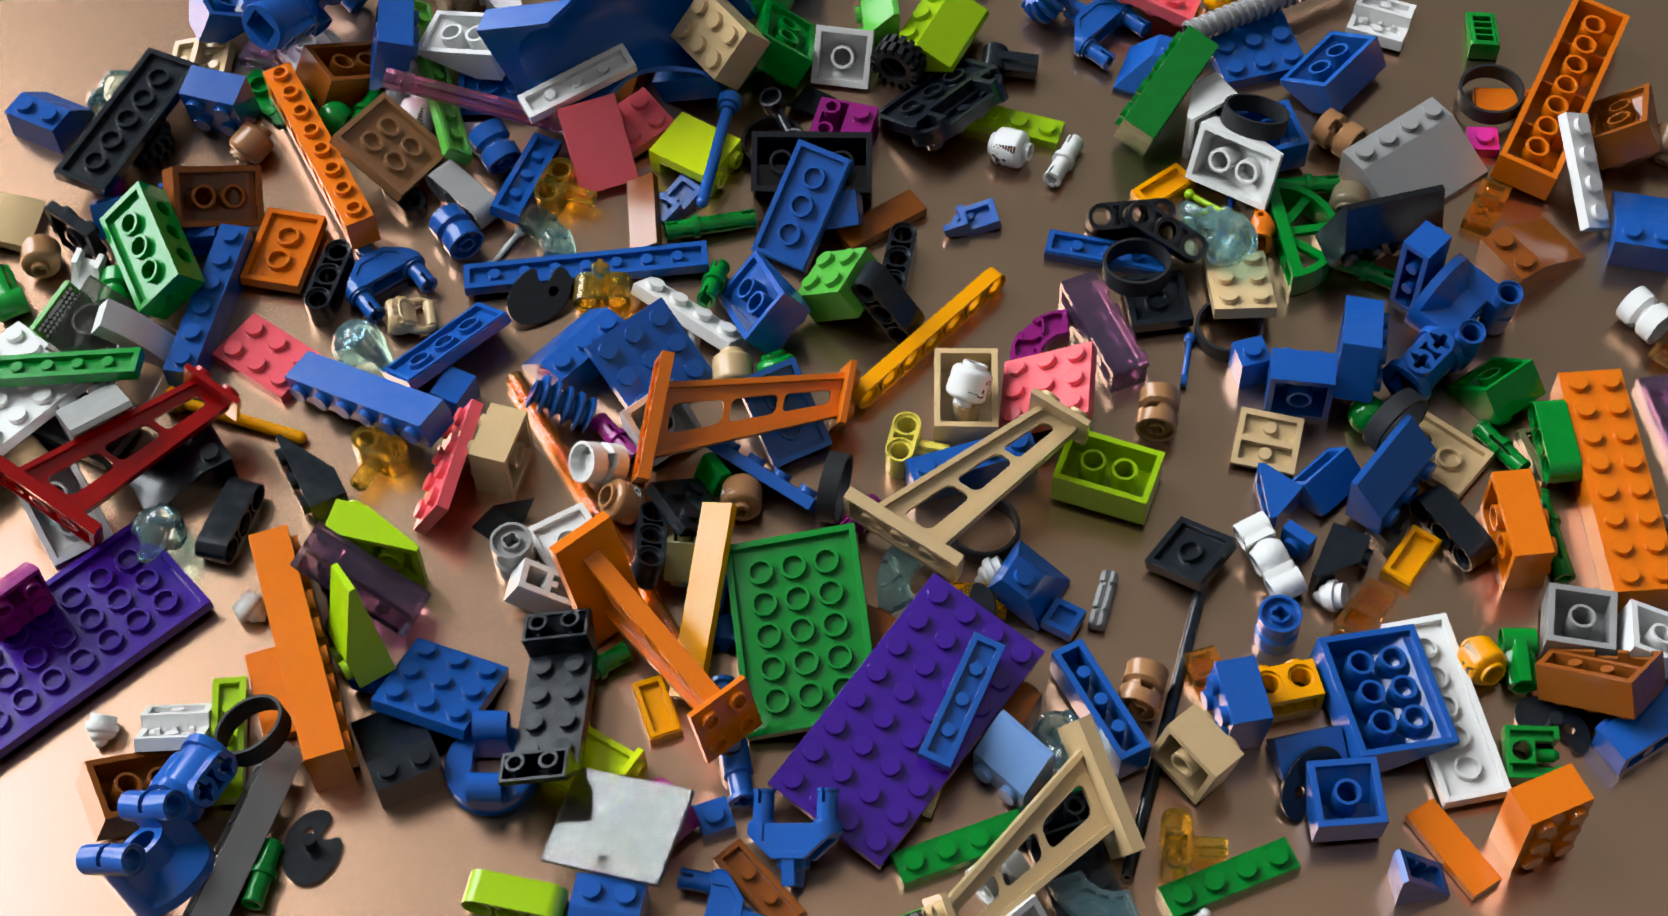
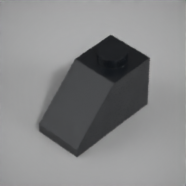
(1341, 556)

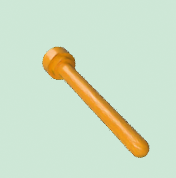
(248, 422)

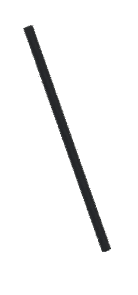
(1168, 715)

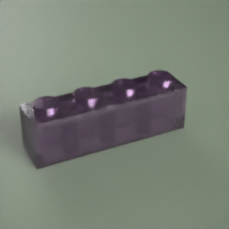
(1102, 322)
(383, 591)

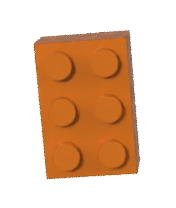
(1518, 528)
(1541, 818)

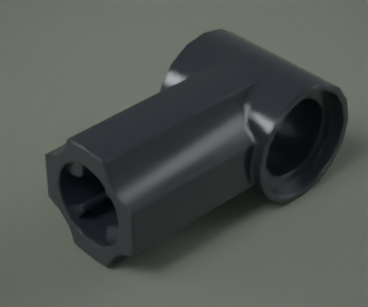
(1010, 62)

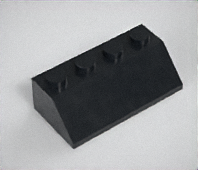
(774, 149)
(1379, 225)

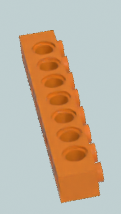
(321, 157)

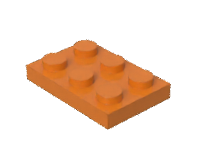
(283, 250)

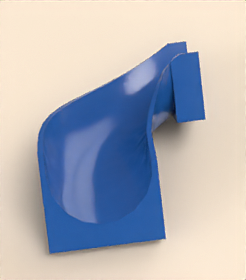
(552, 37)

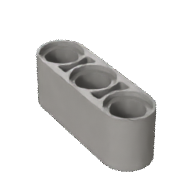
(456, 186)

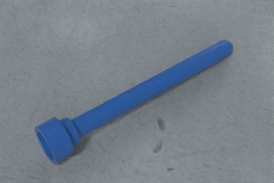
(728, 105)

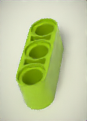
(510, 895)

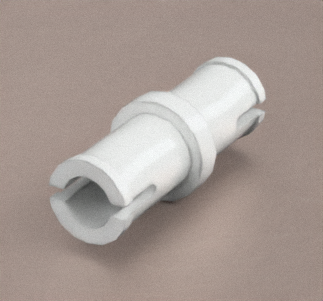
(1063, 160)

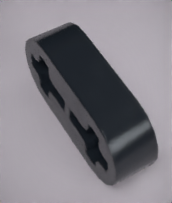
(411, 212)

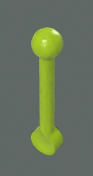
(1190, 194)

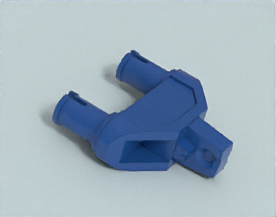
(1098, 21)
(382, 270)
(795, 843)
(721, 890)

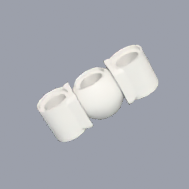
(1269, 556)

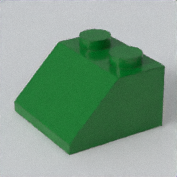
(1498, 389)

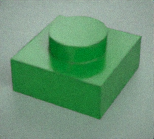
(712, 473)

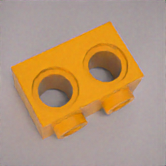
(1286, 696)

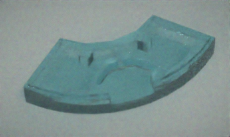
(548, 231)
(894, 579)
(1084, 898)

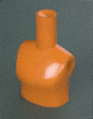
(1265, 229)

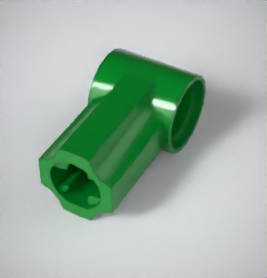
(11, 295)
(1521, 652)

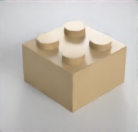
(500, 449)
(1196, 753)

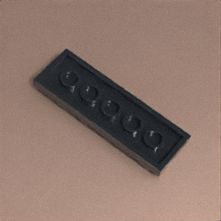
(125, 123)

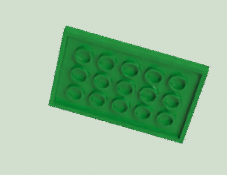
(798, 623)

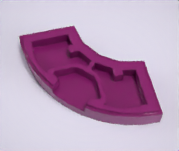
(1041, 334)

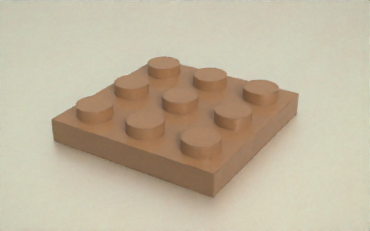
(389, 146)

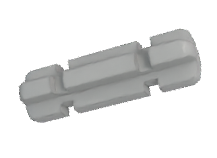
(1103, 600)

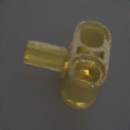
(558, 188)
(602, 289)
(378, 456)
(1184, 845)

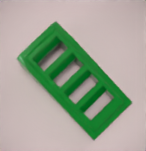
(1482, 41)

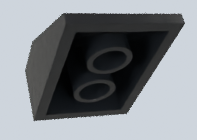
(187, 473)
(398, 758)

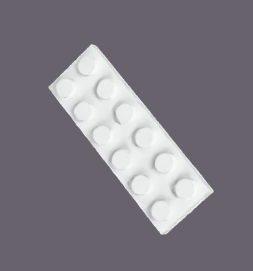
(1473, 768)

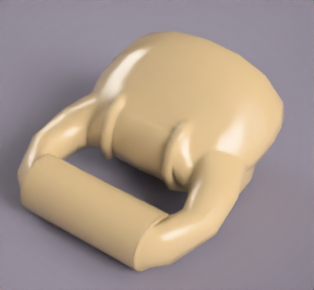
(402, 318)

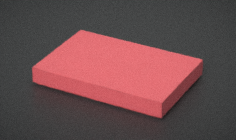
(597, 143)

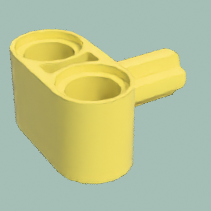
(906, 444)

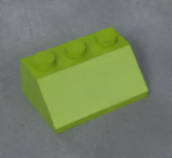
(944, 30)

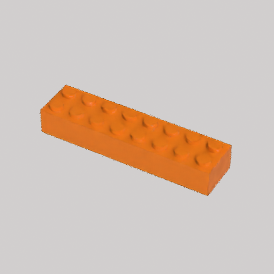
(1563, 84)
(1616, 488)
(304, 660)

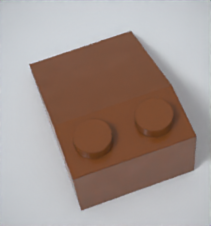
(336, 71)
(1625, 127)
(215, 195)
(1527, 254)
(103, 782)

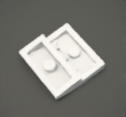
(1384, 19)
(169, 726)

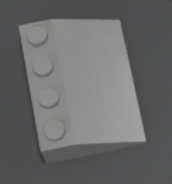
(1413, 154)

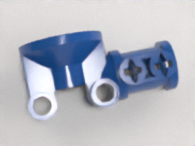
(288, 22)
(1448, 325)
(167, 855)

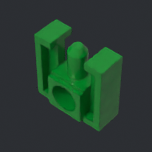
(1525, 739)

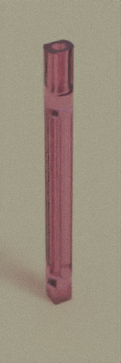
(464, 98)

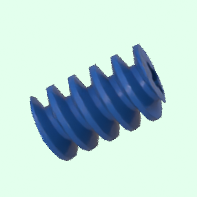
(561, 402)

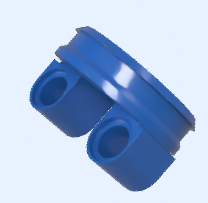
(480, 790)

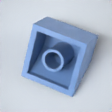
(1013, 761)

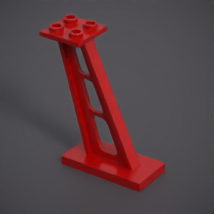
(72, 510)

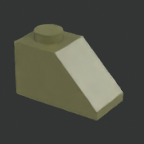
(678, 558)

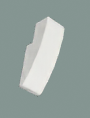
(131, 329)

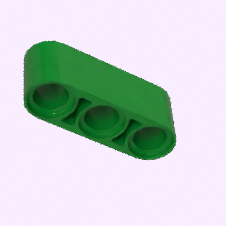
(1555, 441)

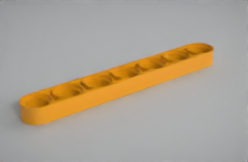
(927, 337)

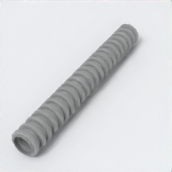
(1234, 15)

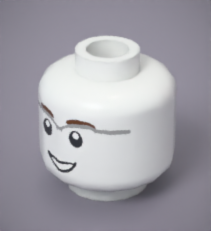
(969, 383)

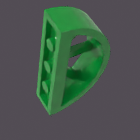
(1287, 245)

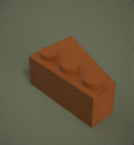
(1600, 683)

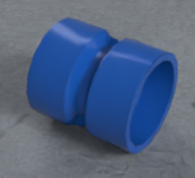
(492, 143)
(456, 231)
(1277, 625)

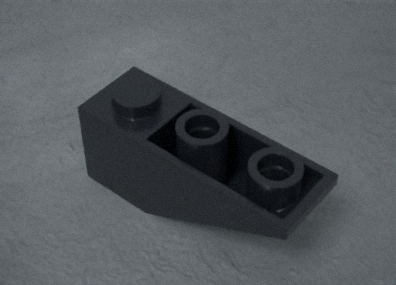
(312, 477)

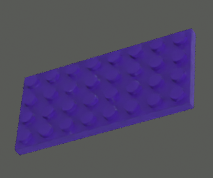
(103, 622)
(883, 713)

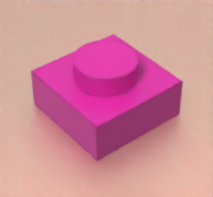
(1484, 140)

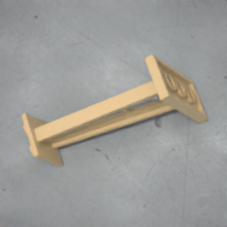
(932, 544)
(1107, 821)

